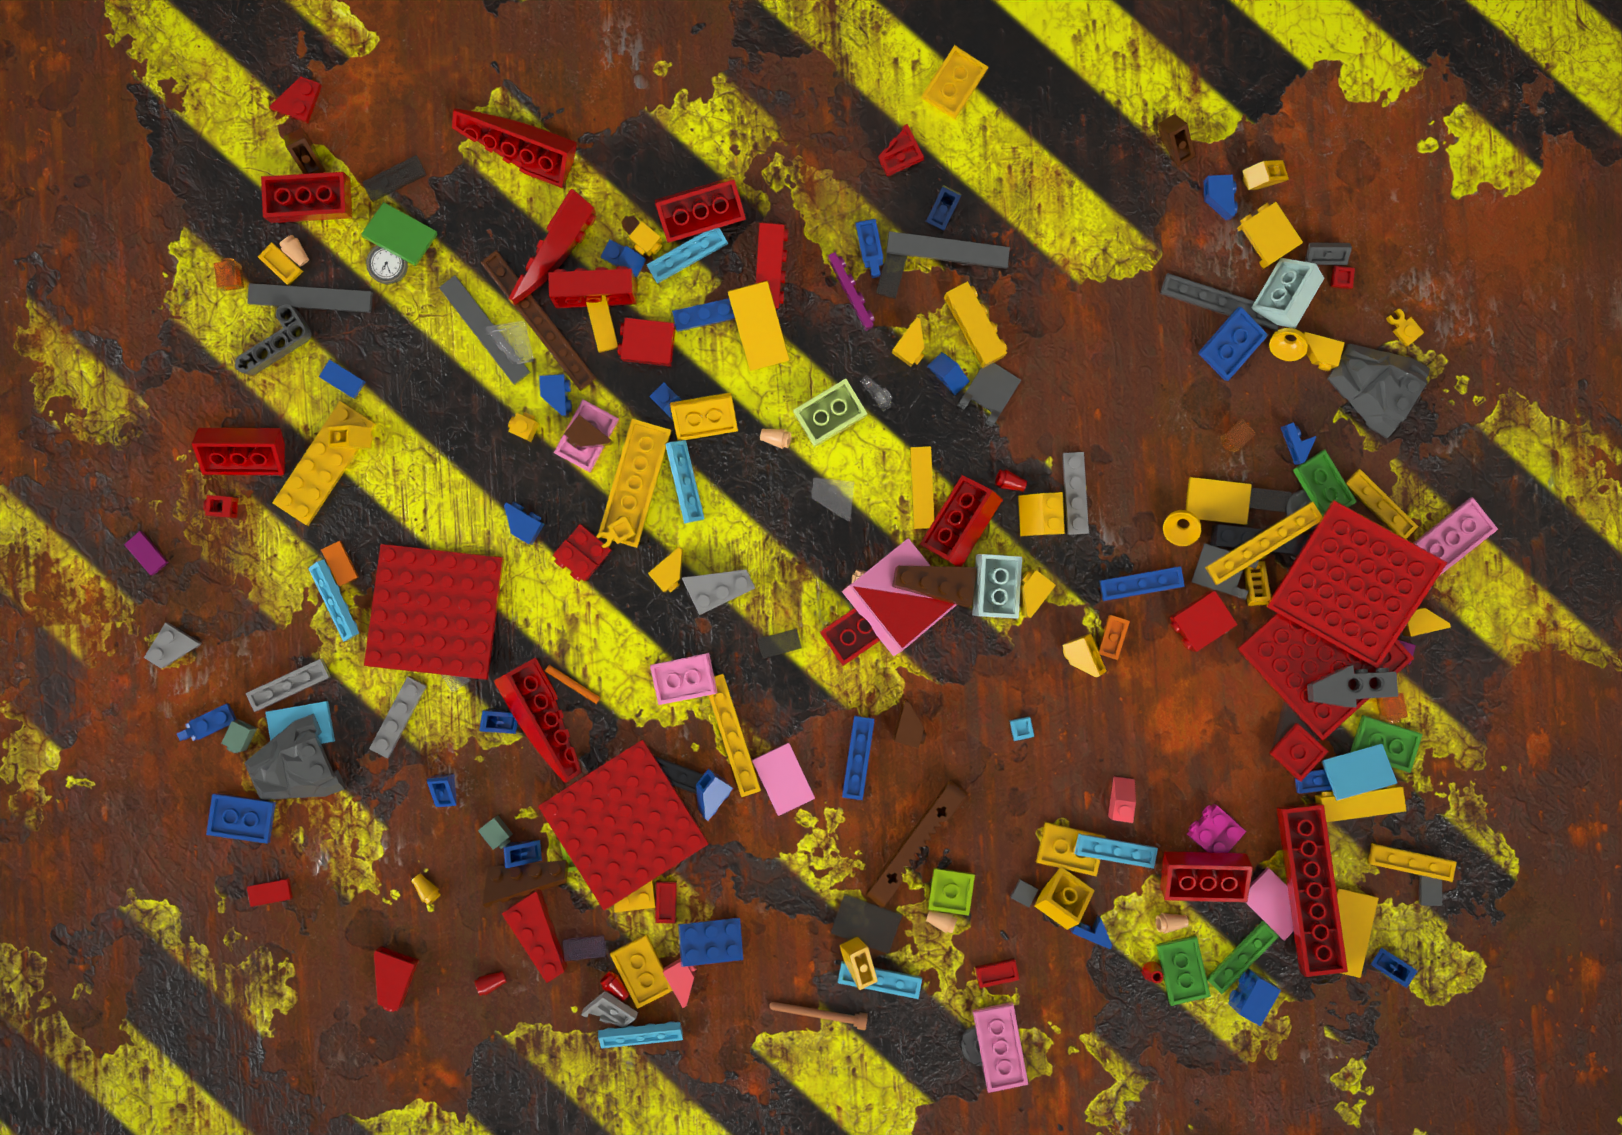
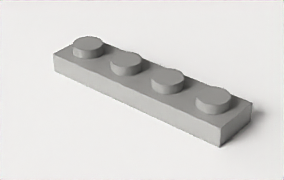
(1075, 493)
(288, 685)
(398, 717)

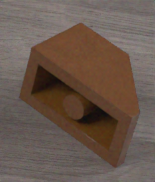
(1176, 139)
(303, 152)
(585, 435)

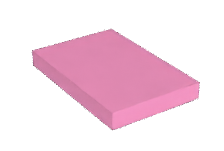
(587, 457)
(683, 679)
(783, 779)
(1271, 902)

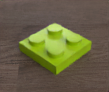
(951, 891)

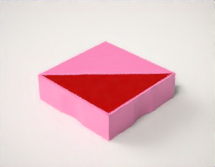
(894, 613)

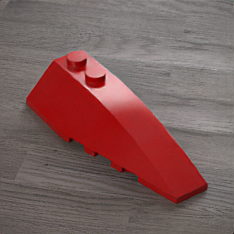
(526, 146)
(564, 233)
(537, 713)

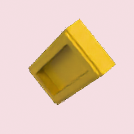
(280, 264)

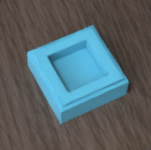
(1021, 728)

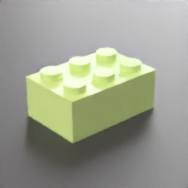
(830, 413)

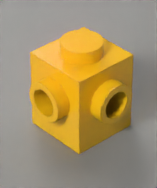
(645, 240)
(523, 426)

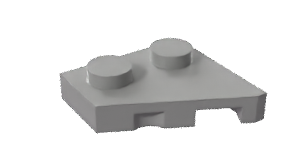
(170, 645)
(610, 1010)

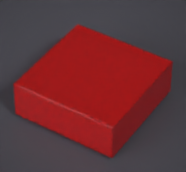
(1342, 277)

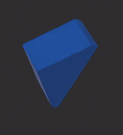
(949, 373)
(498, 721)
(443, 789)
(522, 853)
(1394, 967)

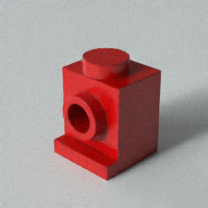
(229, 507)

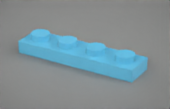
(686, 254)
(684, 481)
(333, 600)
(1116, 850)
(888, 982)
(640, 1035)

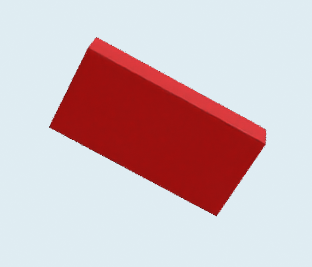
(269, 892)
(666, 902)
(997, 973)

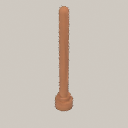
(858, 1020)

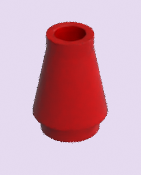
(1008, 480)
(1150, 969)
(489, 982)
(612, 984)

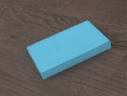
(282, 718)
(1359, 772)

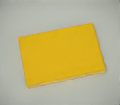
(954, 82)
(704, 416)
(1218, 500)
(1058, 849)
(641, 971)

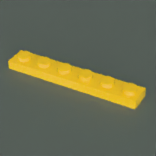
(1264, 543)
(733, 738)

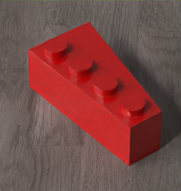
(771, 258)
(537, 934)

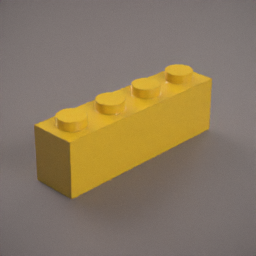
(975, 324)
(1372, 803)

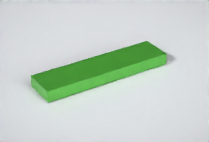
(1242, 957)

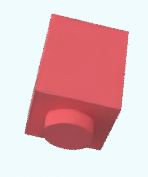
(1122, 800)
(680, 980)

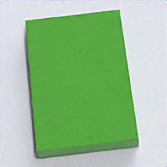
(399, 234)
(1323, 482)
(1399, 743)
(1183, 970)

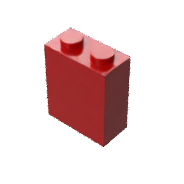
(647, 342)
(1202, 621)

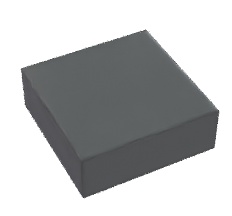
(1024, 893)

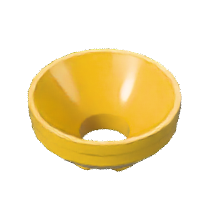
(1286, 349)
(1179, 535)

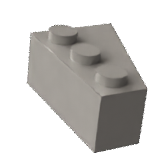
(718, 588)

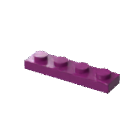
(847, 283)

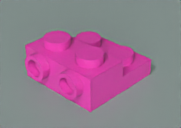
(1215, 830)

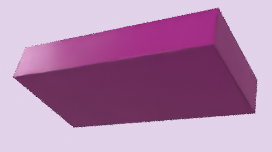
(146, 553)

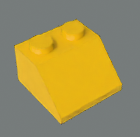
(1041, 514)
(1033, 591)
(1064, 898)

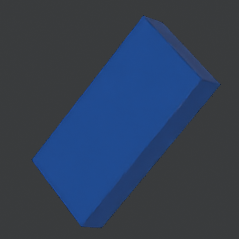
(342, 379)

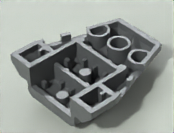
(1379, 385)
(294, 764)

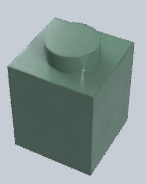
(238, 736)
(496, 833)

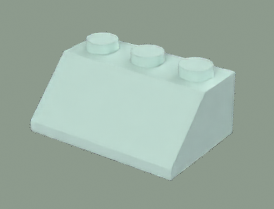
(1288, 292)
(997, 586)

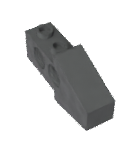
(1334, 687)

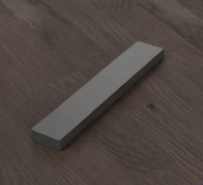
(947, 250)
(310, 298)
(1211, 299)
(477, 321)

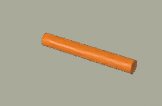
(572, 684)

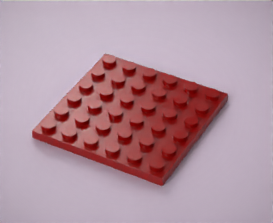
(1356, 583)
(434, 611)
(1294, 657)
(623, 824)

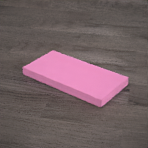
(1458, 533)
(1000, 1047)

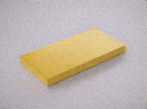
(758, 325)
(1356, 918)

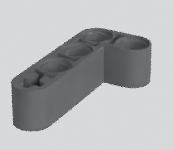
(271, 343)

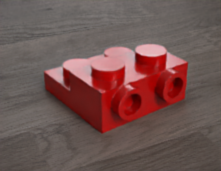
(581, 553)

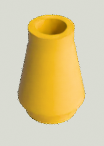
(426, 890)

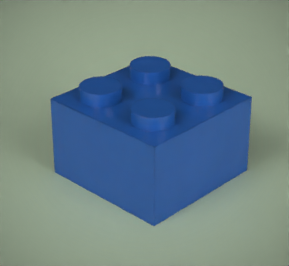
(1253, 996)

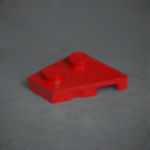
(298, 100)
(901, 153)

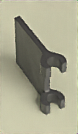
(991, 390)
(1201, 576)

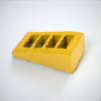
(1265, 591)

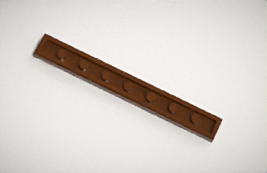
(540, 323)

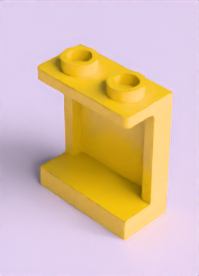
(1270, 233)

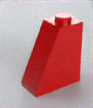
(393, 977)

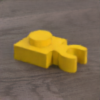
(1406, 330)
(619, 530)

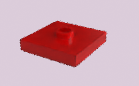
(1298, 752)

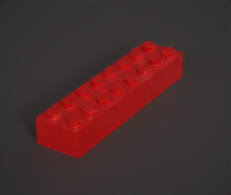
(1312, 889)

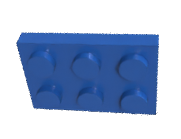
(1233, 343)
(241, 818)
(710, 942)

